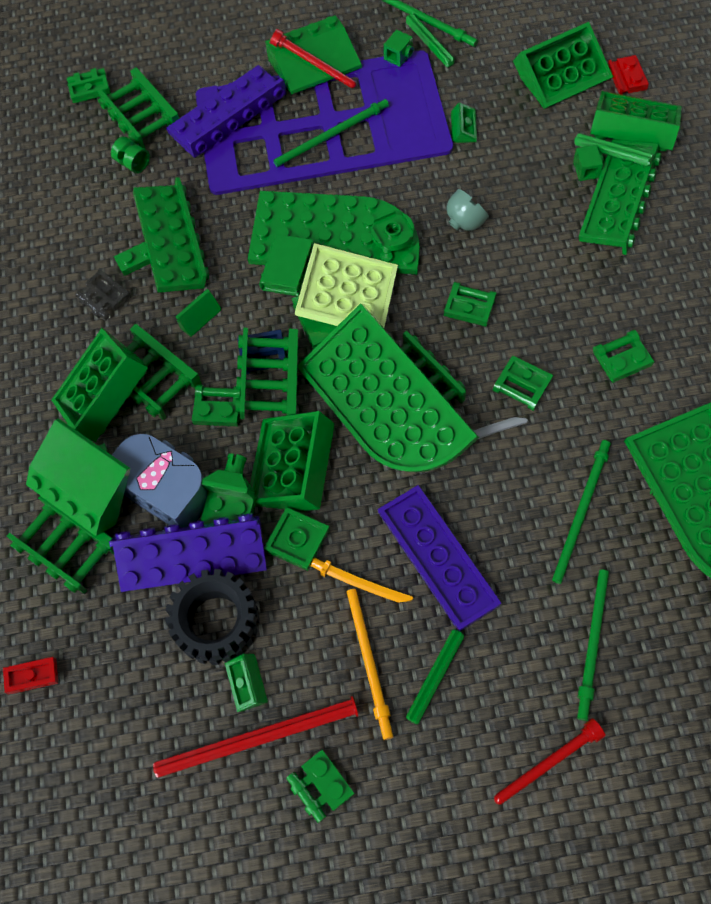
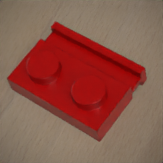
(628, 75)

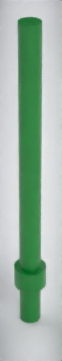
(458, 34)
(586, 692)

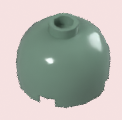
(464, 212)

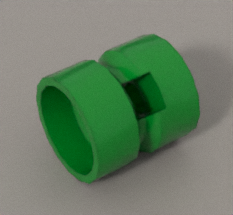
(130, 155)

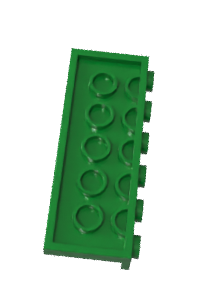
(620, 199)
(171, 237)

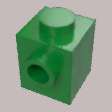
(398, 48)
(588, 162)

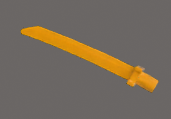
(327, 569)

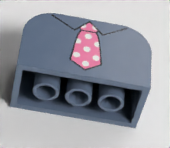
(162, 480)

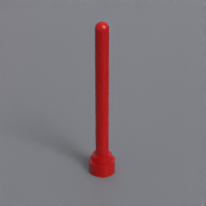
(279, 39)
(591, 732)

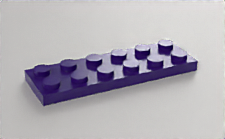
(439, 558)

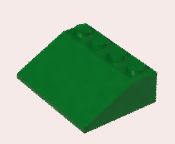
(322, 39)
(563, 66)
(636, 120)
(98, 385)
(292, 461)
(79, 478)

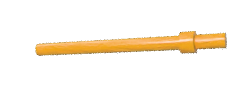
(381, 710)

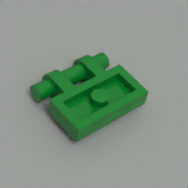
(85, 85)
(327, 780)

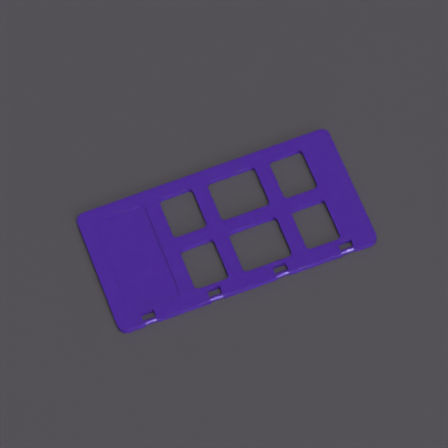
(403, 132)

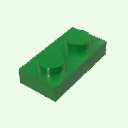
(133, 259)

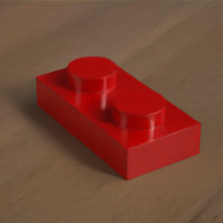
(30, 675)

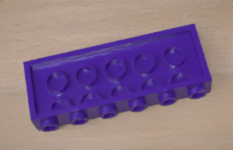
(226, 110)
(177, 552)

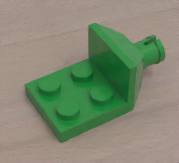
(228, 492)

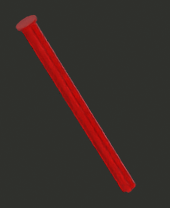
(255, 738)

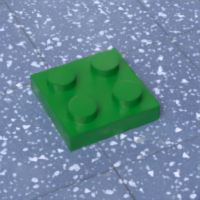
(297, 539)

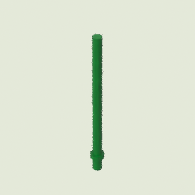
(373, 109)
(600, 457)

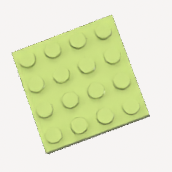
(340, 282)

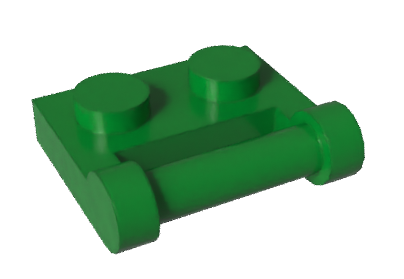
(467, 308)
(624, 363)
(525, 376)
(215, 412)

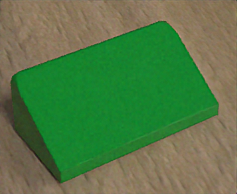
(463, 124)
(198, 313)
(246, 682)

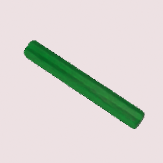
(430, 40)
(615, 149)
(435, 676)

